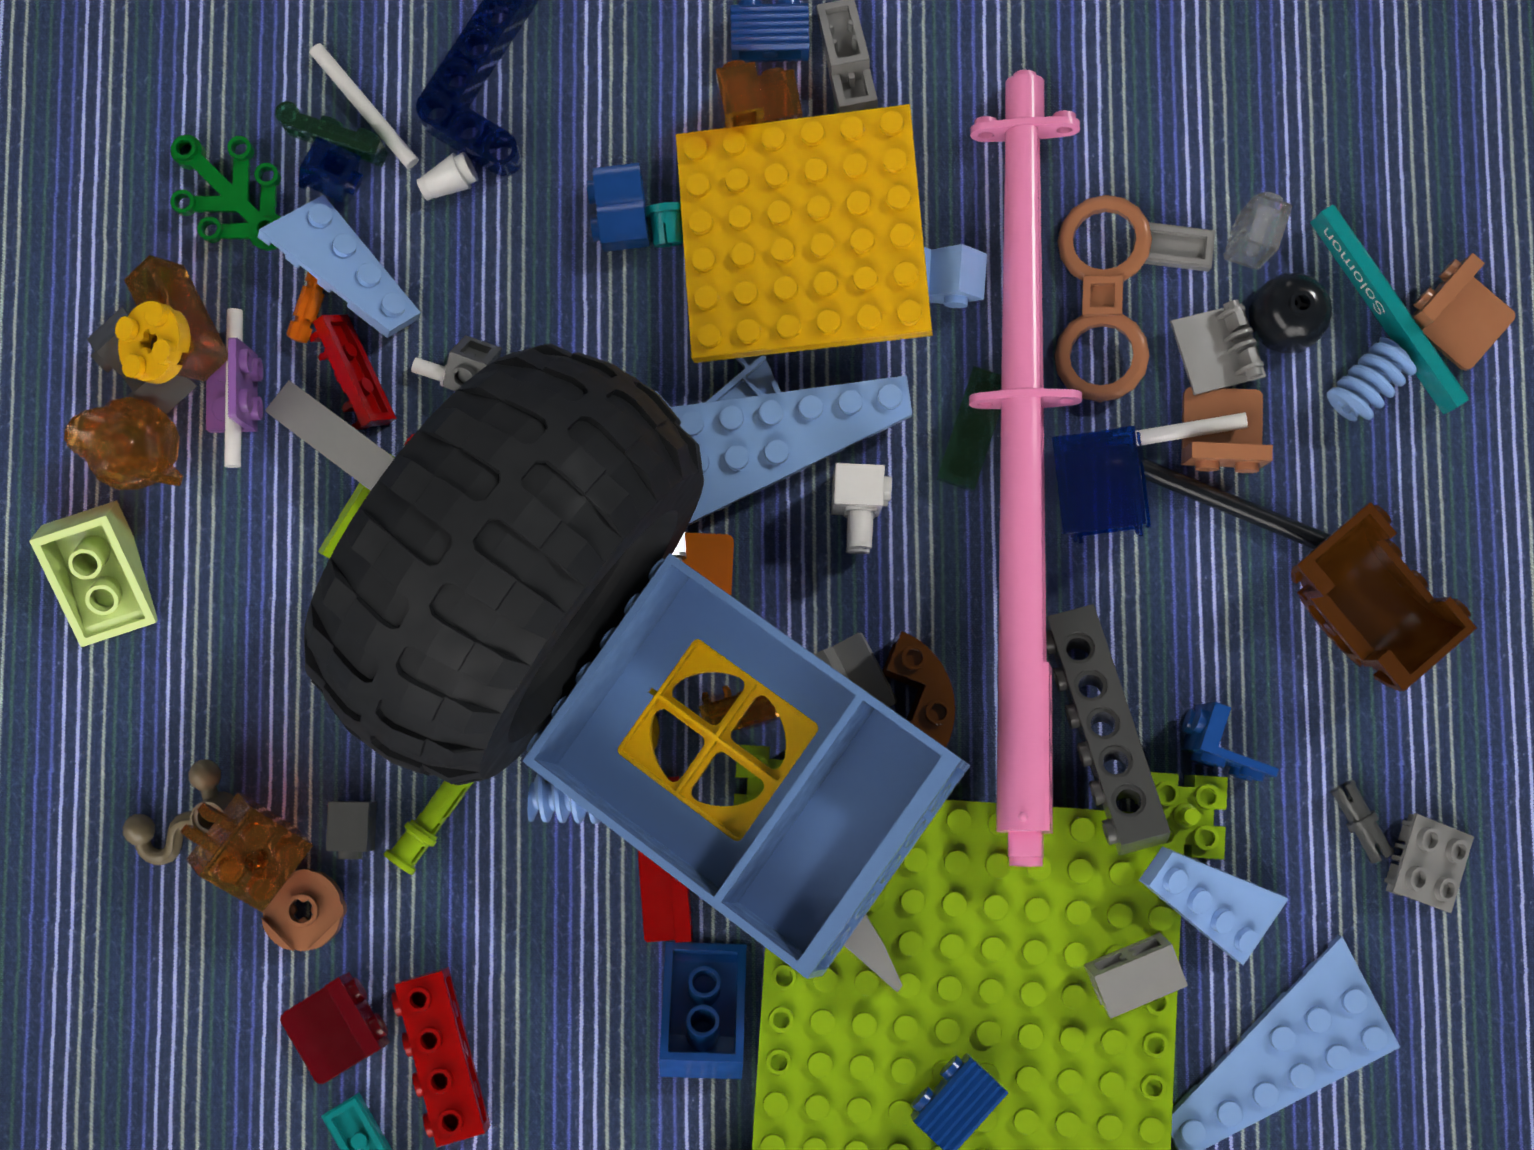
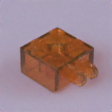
(246, 850)

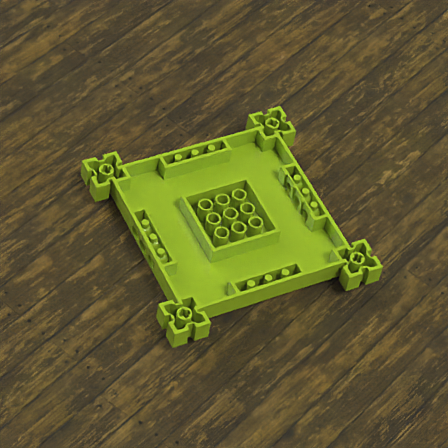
(988, 972)

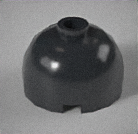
(1290, 312)

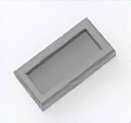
(1180, 247)

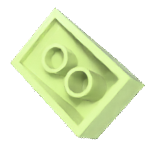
(95, 573)

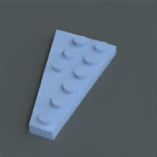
(775, 435)
(1294, 1048)

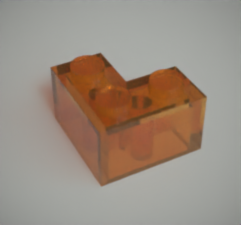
(756, 98)

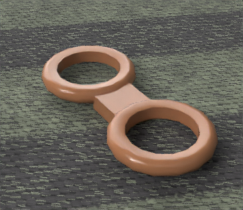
(1103, 297)

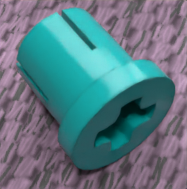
(665, 224)

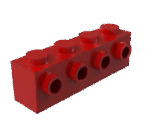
(441, 1057)

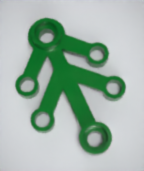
(233, 196)

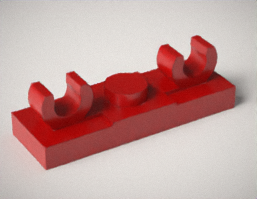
(352, 371)

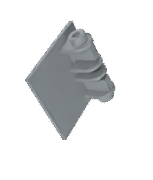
(1218, 348)
(1429, 862)

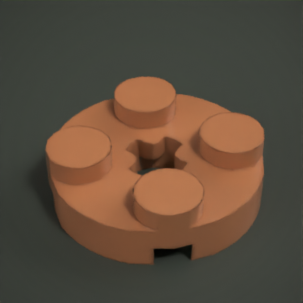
(327, 911)

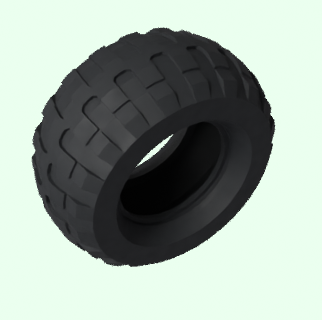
(498, 560)

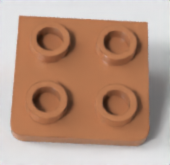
(1462, 314)
(1234, 448)

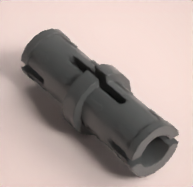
(1362, 821)

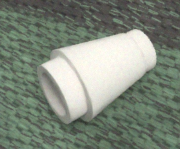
(448, 177)

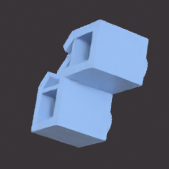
(955, 275)

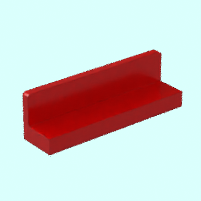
(664, 902)

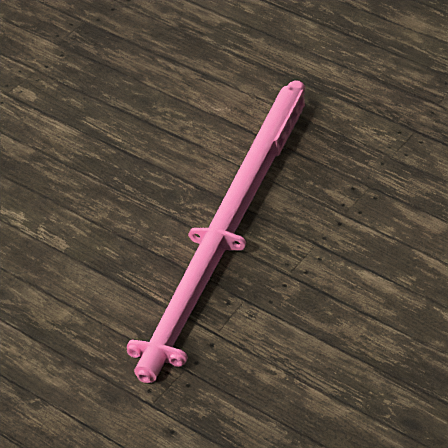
(1024, 674)

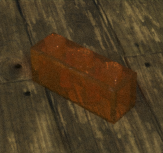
(171, 285)

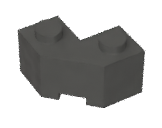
(106, 355)

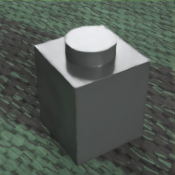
(351, 828)

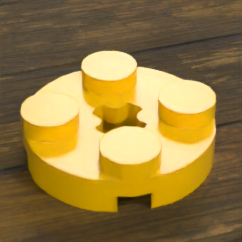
(135, 340)

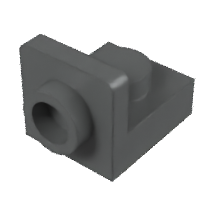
(468, 359)

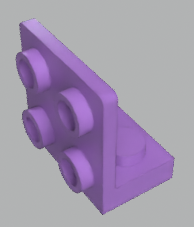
(243, 400)

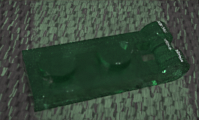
(307, 128)

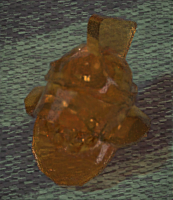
(126, 443)

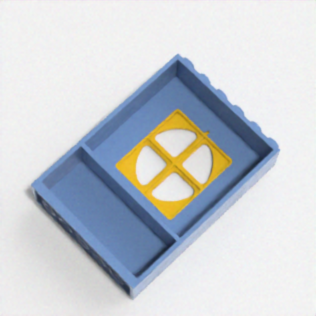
(831, 819)

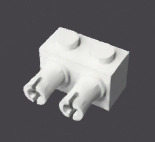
(859, 495)

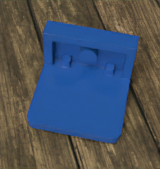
(1202, 739)

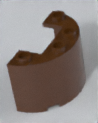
(1376, 604)
(934, 702)

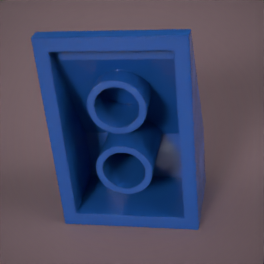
(703, 1010)

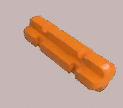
(306, 310)

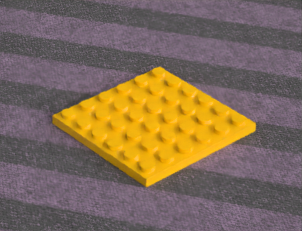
(802, 234)

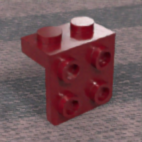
(335, 1028)

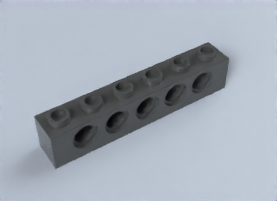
(1082, 630)

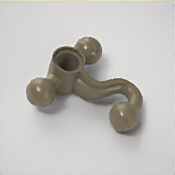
(140, 828)

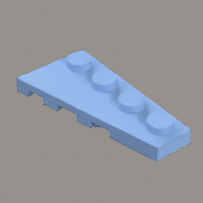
(334, 254)
(1216, 903)

